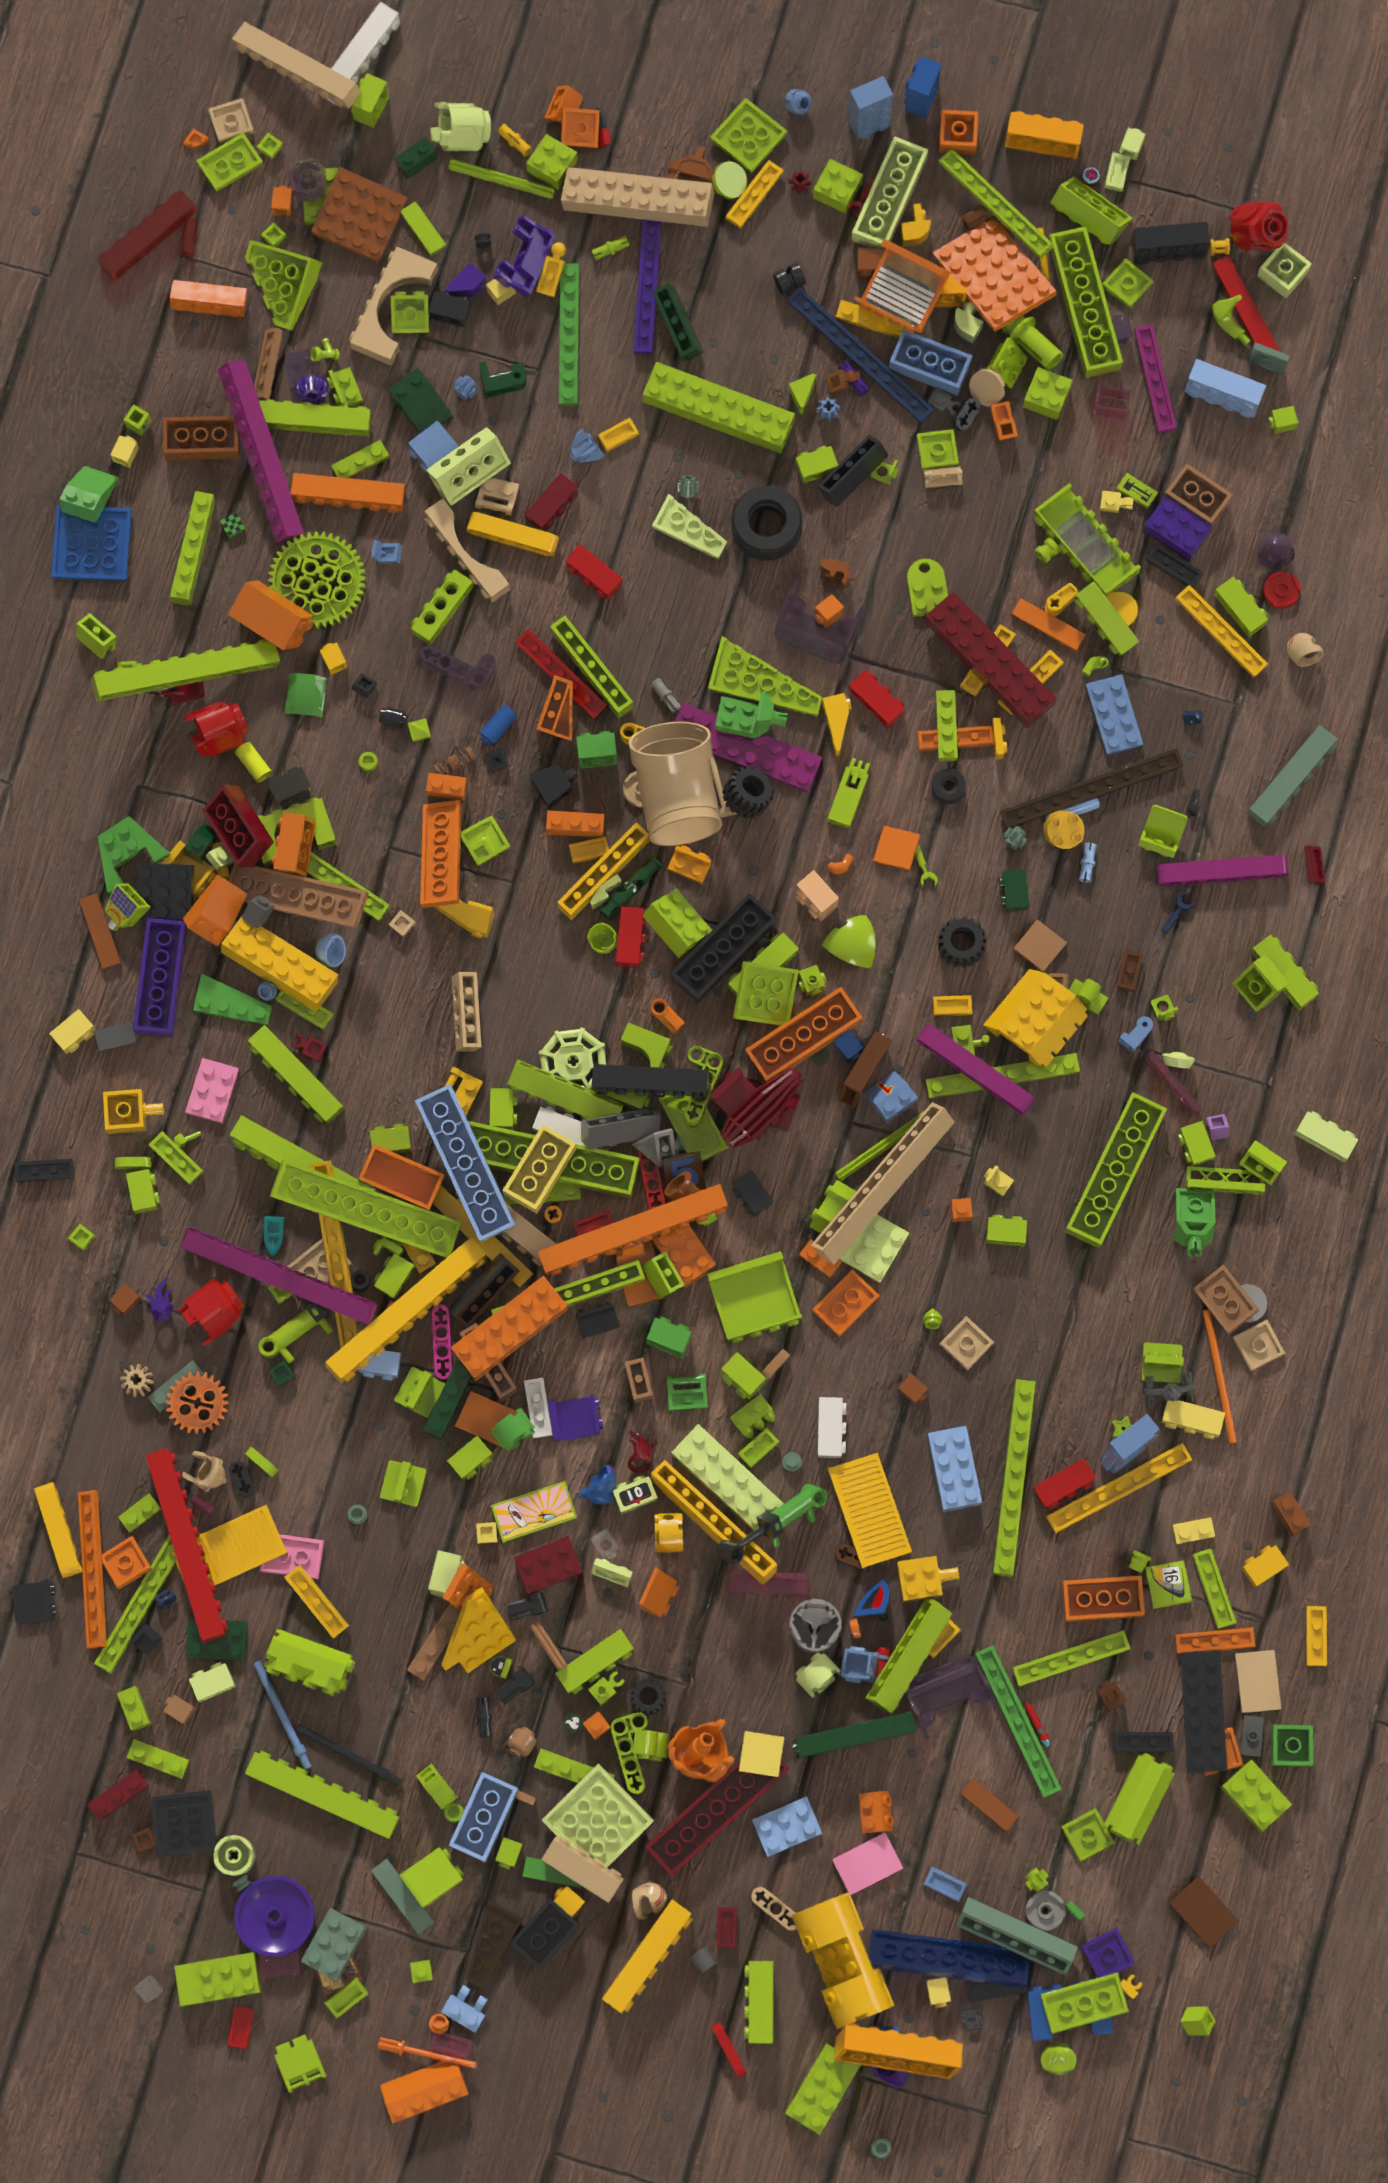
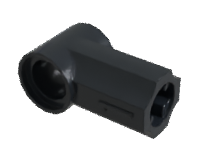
(532, 1605)
(518, 1683)

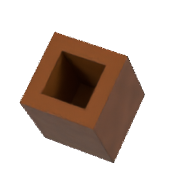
(124, 1300)
(913, 1389)

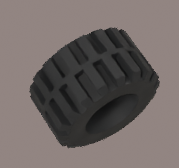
(753, 782)
(967, 927)

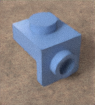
(386, 553)

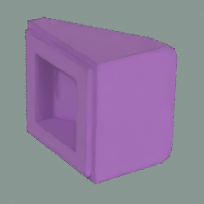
(1218, 1127)

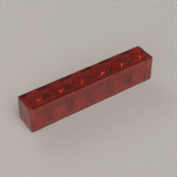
(147, 235)

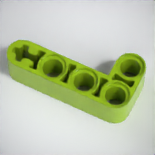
(702, 1064)
(629, 1756)

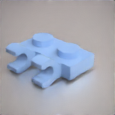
(464, 2013)

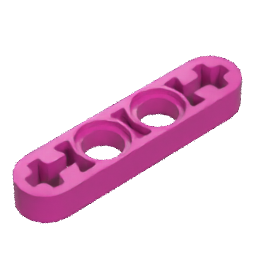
(442, 1342)

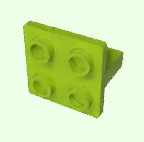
(1008, 362)
(1162, 1362)
(419, 1392)
(403, 1483)

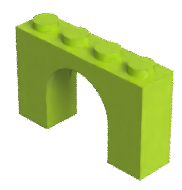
(313, 809)
(655, 1049)

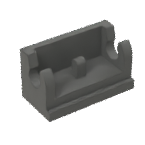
(115, 1036)

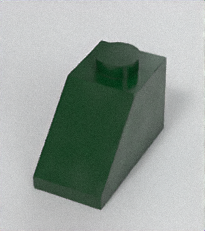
(200, 843)

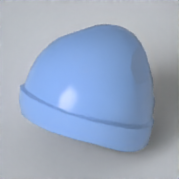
(330, 950)

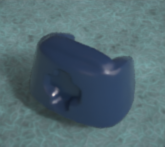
(1192, 717)
(165, 1598)

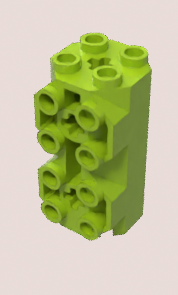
(308, 1662)
(1139, 1798)

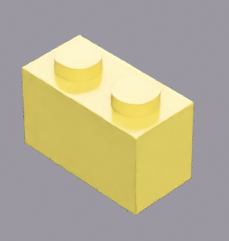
(73, 1032)

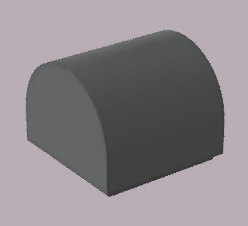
(702, 1960)

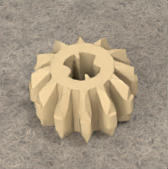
(131, 1386)

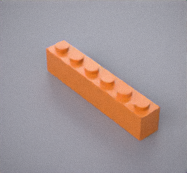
(348, 492)

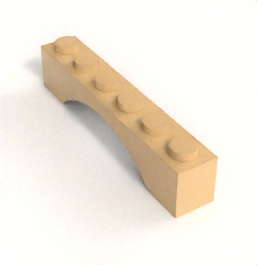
(489, 580)

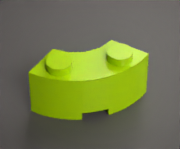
(835, 1200)

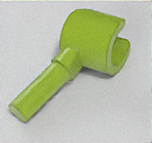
(181, 1141)

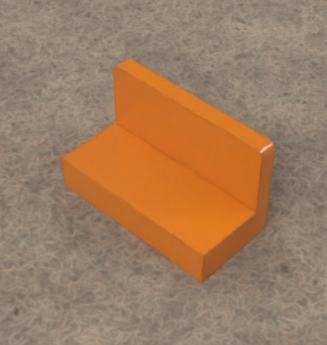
(563, 98)

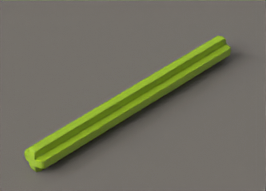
(501, 178)
(875, 1151)

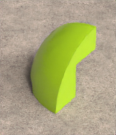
(853, 942)

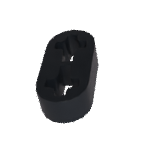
(968, 416)
(237, 1481)

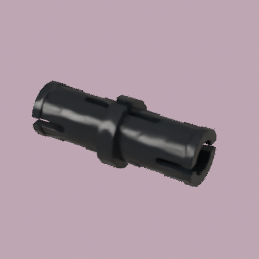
(484, 1717)

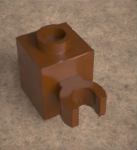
(1110, 1695)

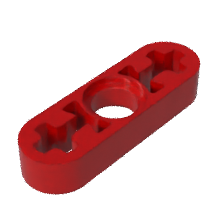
(729, 2050)

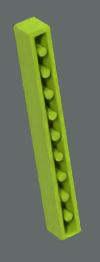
(184, 670)
(1014, 1478)

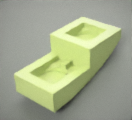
(601, 895)

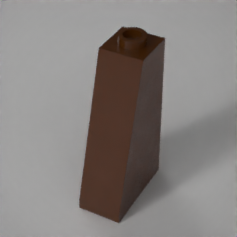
(864, 1069)

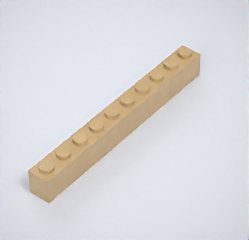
(882, 1183)

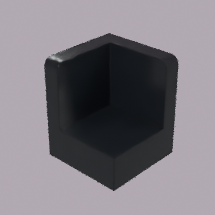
(146, 1639)

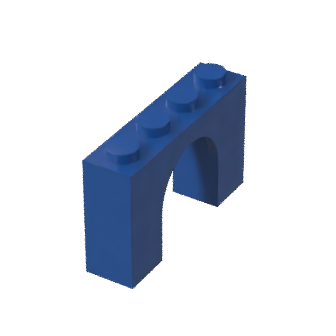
(1038, 2021)

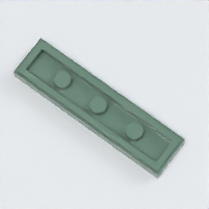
(402, 1896)

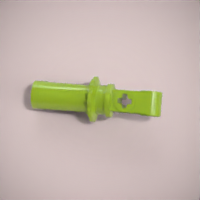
(1024, 333)

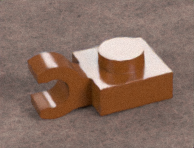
(839, 380)

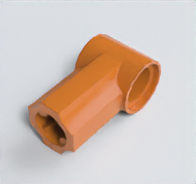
(667, 1017)

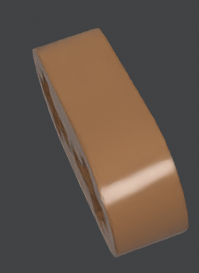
(775, 1364)

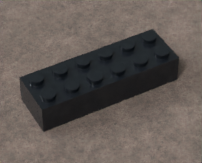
(723, 948)
(1203, 1712)

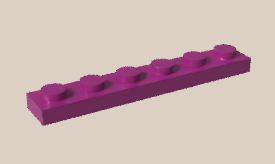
(1155, 378)

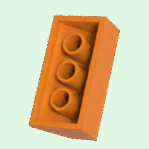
(423, 2090)

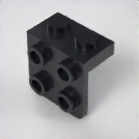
(34, 1602)

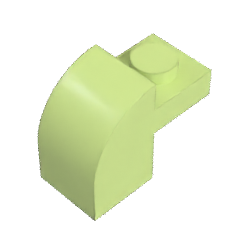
(966, 324)

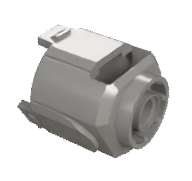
(827, 1619)

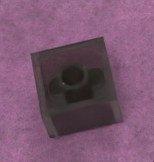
(290, 788)

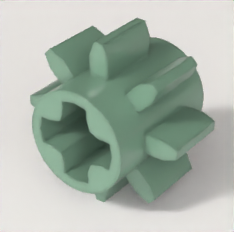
(688, 486)
(1015, 838)

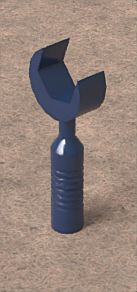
(1175, 915)

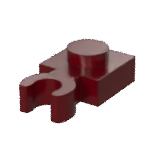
(312, 1048)

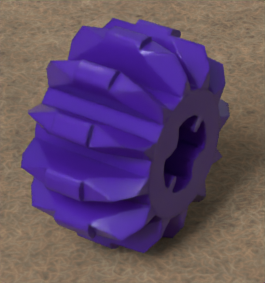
(311, 389)

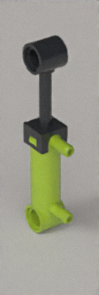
(303, 1322)

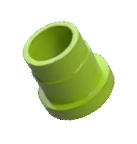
(1139, 1561)

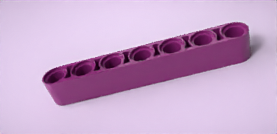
(1222, 870)
(975, 1069)

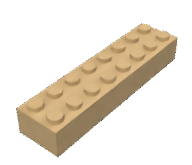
(637, 196)

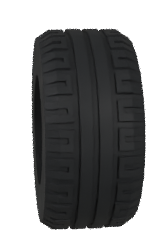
(766, 499)

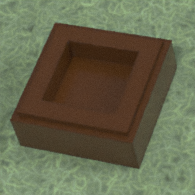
(144, 1840)

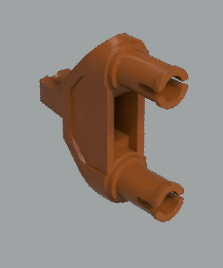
(692, 168)

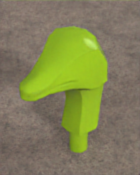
(1222, 313)

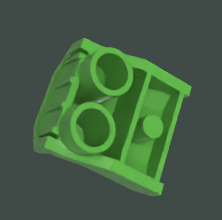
(305, 695)

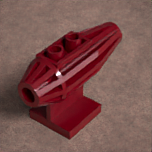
(752, 1108)

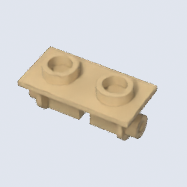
(943, 477)

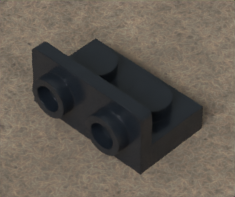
(597, 1320)

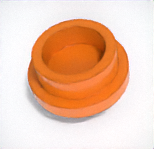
(438, 2024)

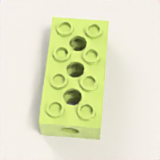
(468, 466)

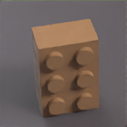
(1199, 494)

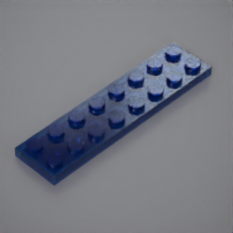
(947, 1958)

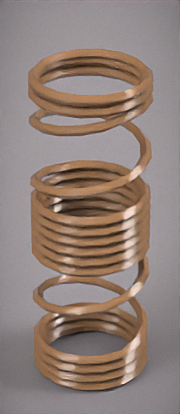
(453, 760)

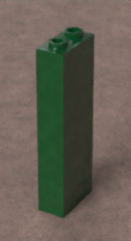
(854, 1735)

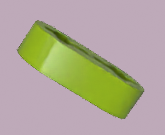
(132, 1163)
(262, 1462)

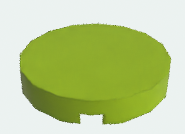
(729, 180)

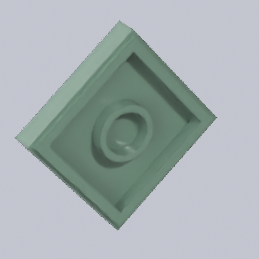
(1269, 358)

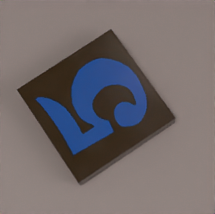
(679, 1163)

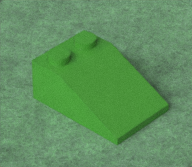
(87, 493)

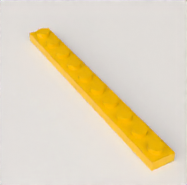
(336, 1261)

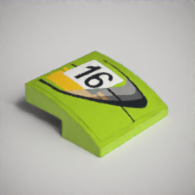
(1168, 1584)

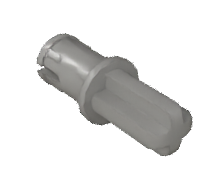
(665, 695)

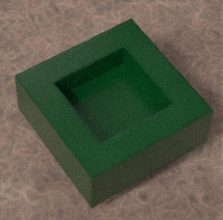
(281, 1373)

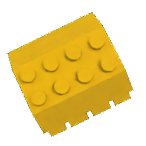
(1038, 1016)

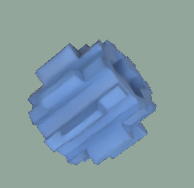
(465, 387)
(832, 406)

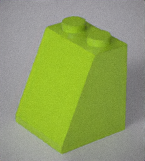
(432, 1877)

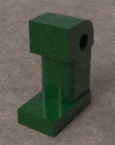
(503, 382)

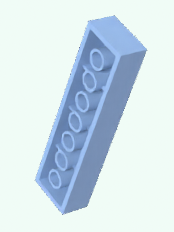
(465, 1163)

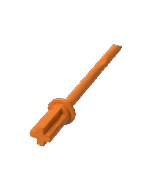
(399, 2047)

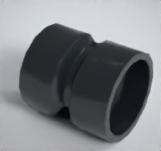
(790, 278)

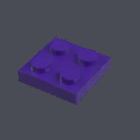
(1108, 1953)

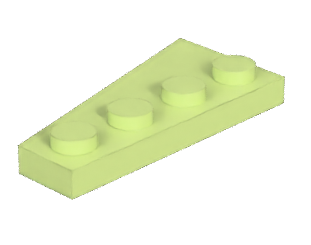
(685, 527)

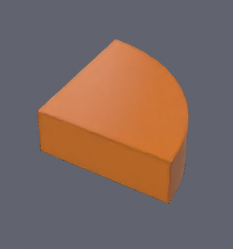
(195, 139)

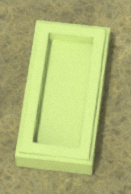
(1117, 172)

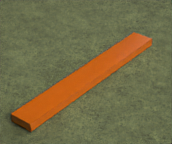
(92, 1569)

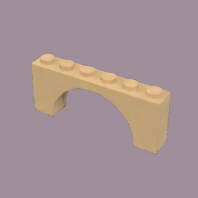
(401, 270)

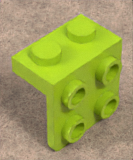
(1163, 831)

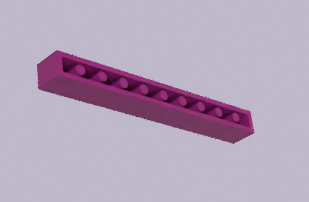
(260, 451)

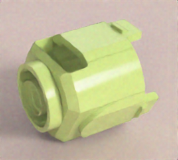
(461, 127)

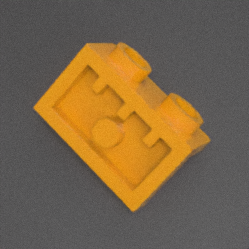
(690, 864)

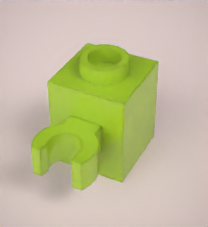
(603, 1690)

